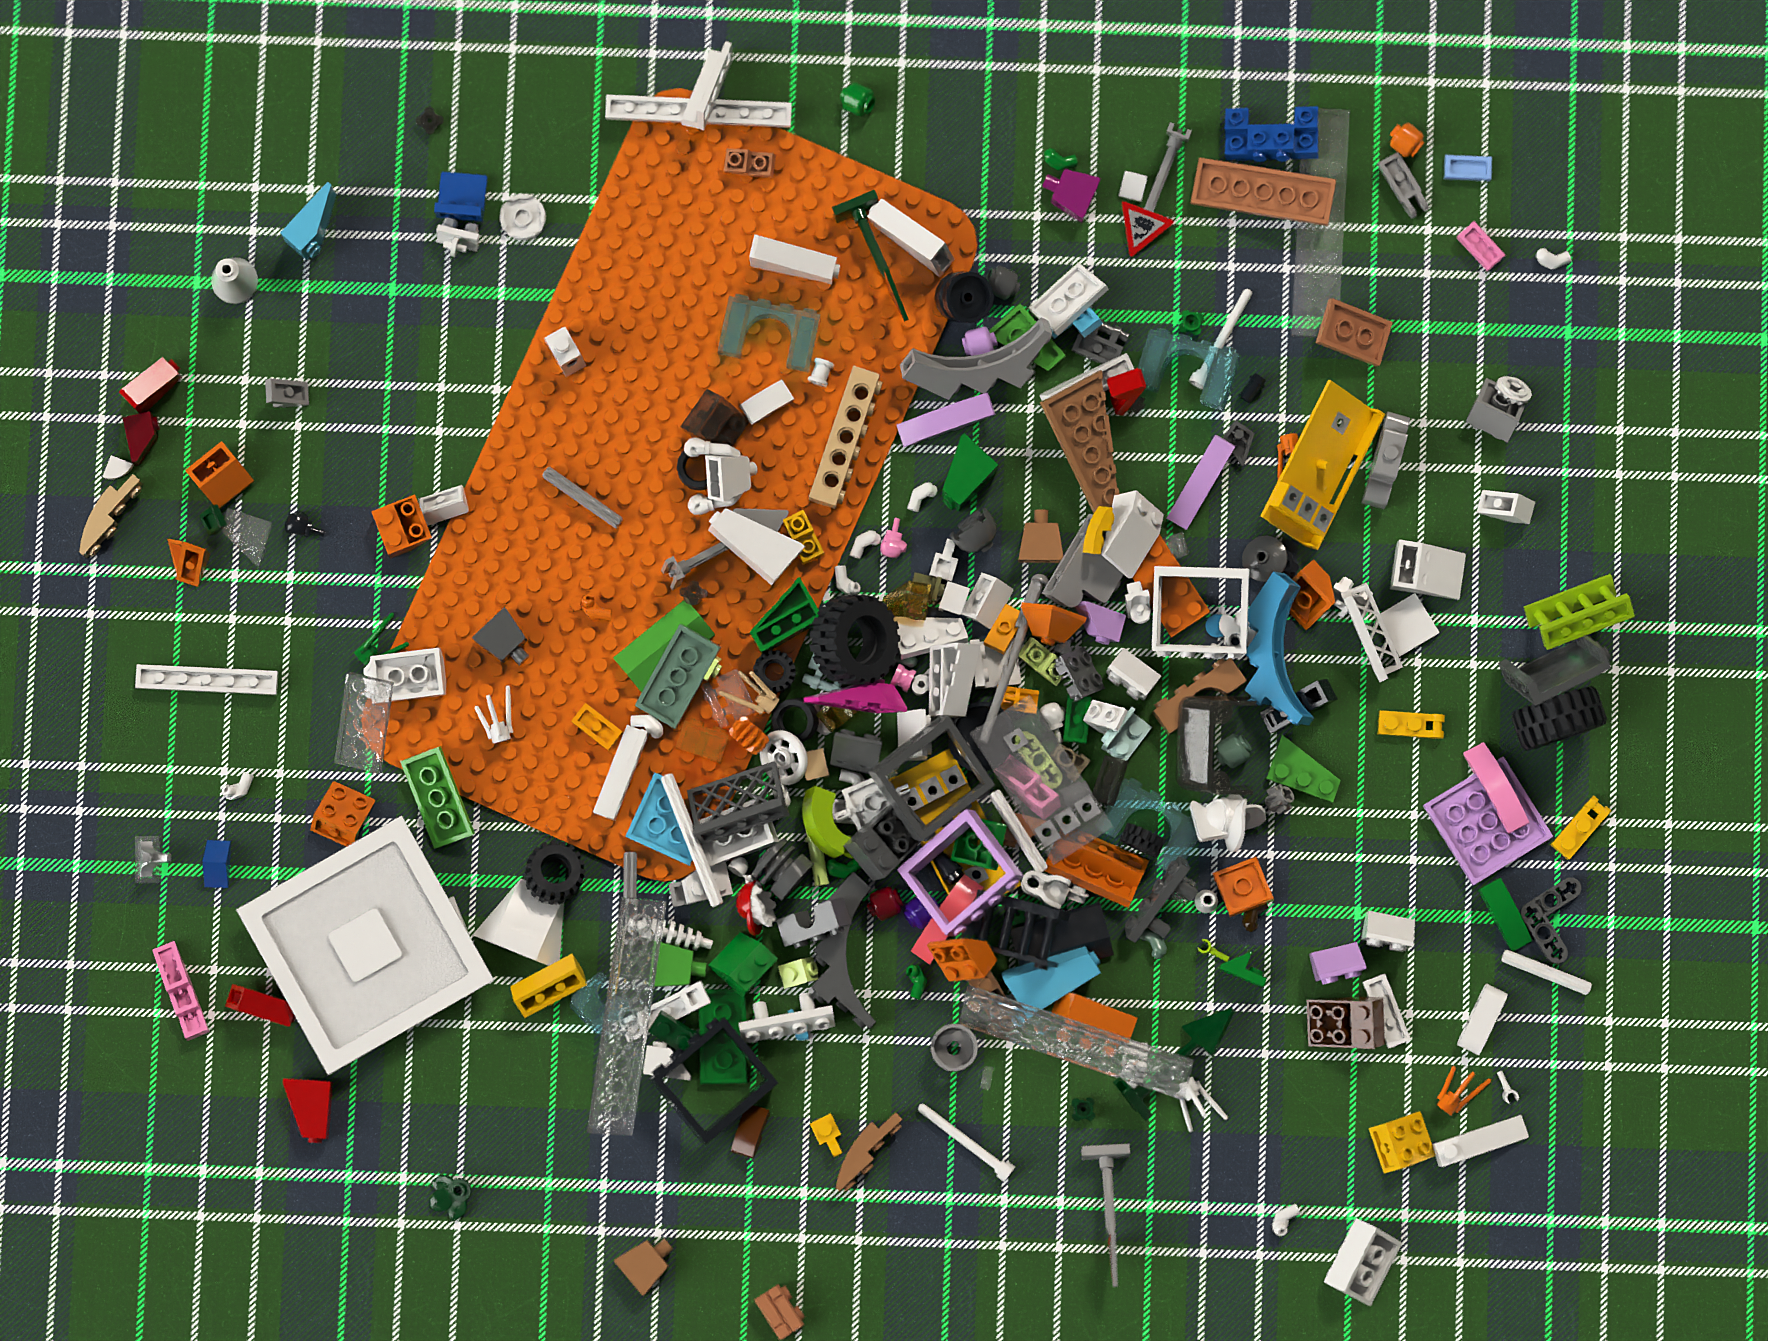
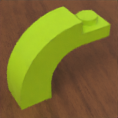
(820, 824)

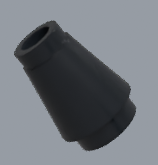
(948, 869)

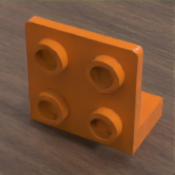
(341, 814)

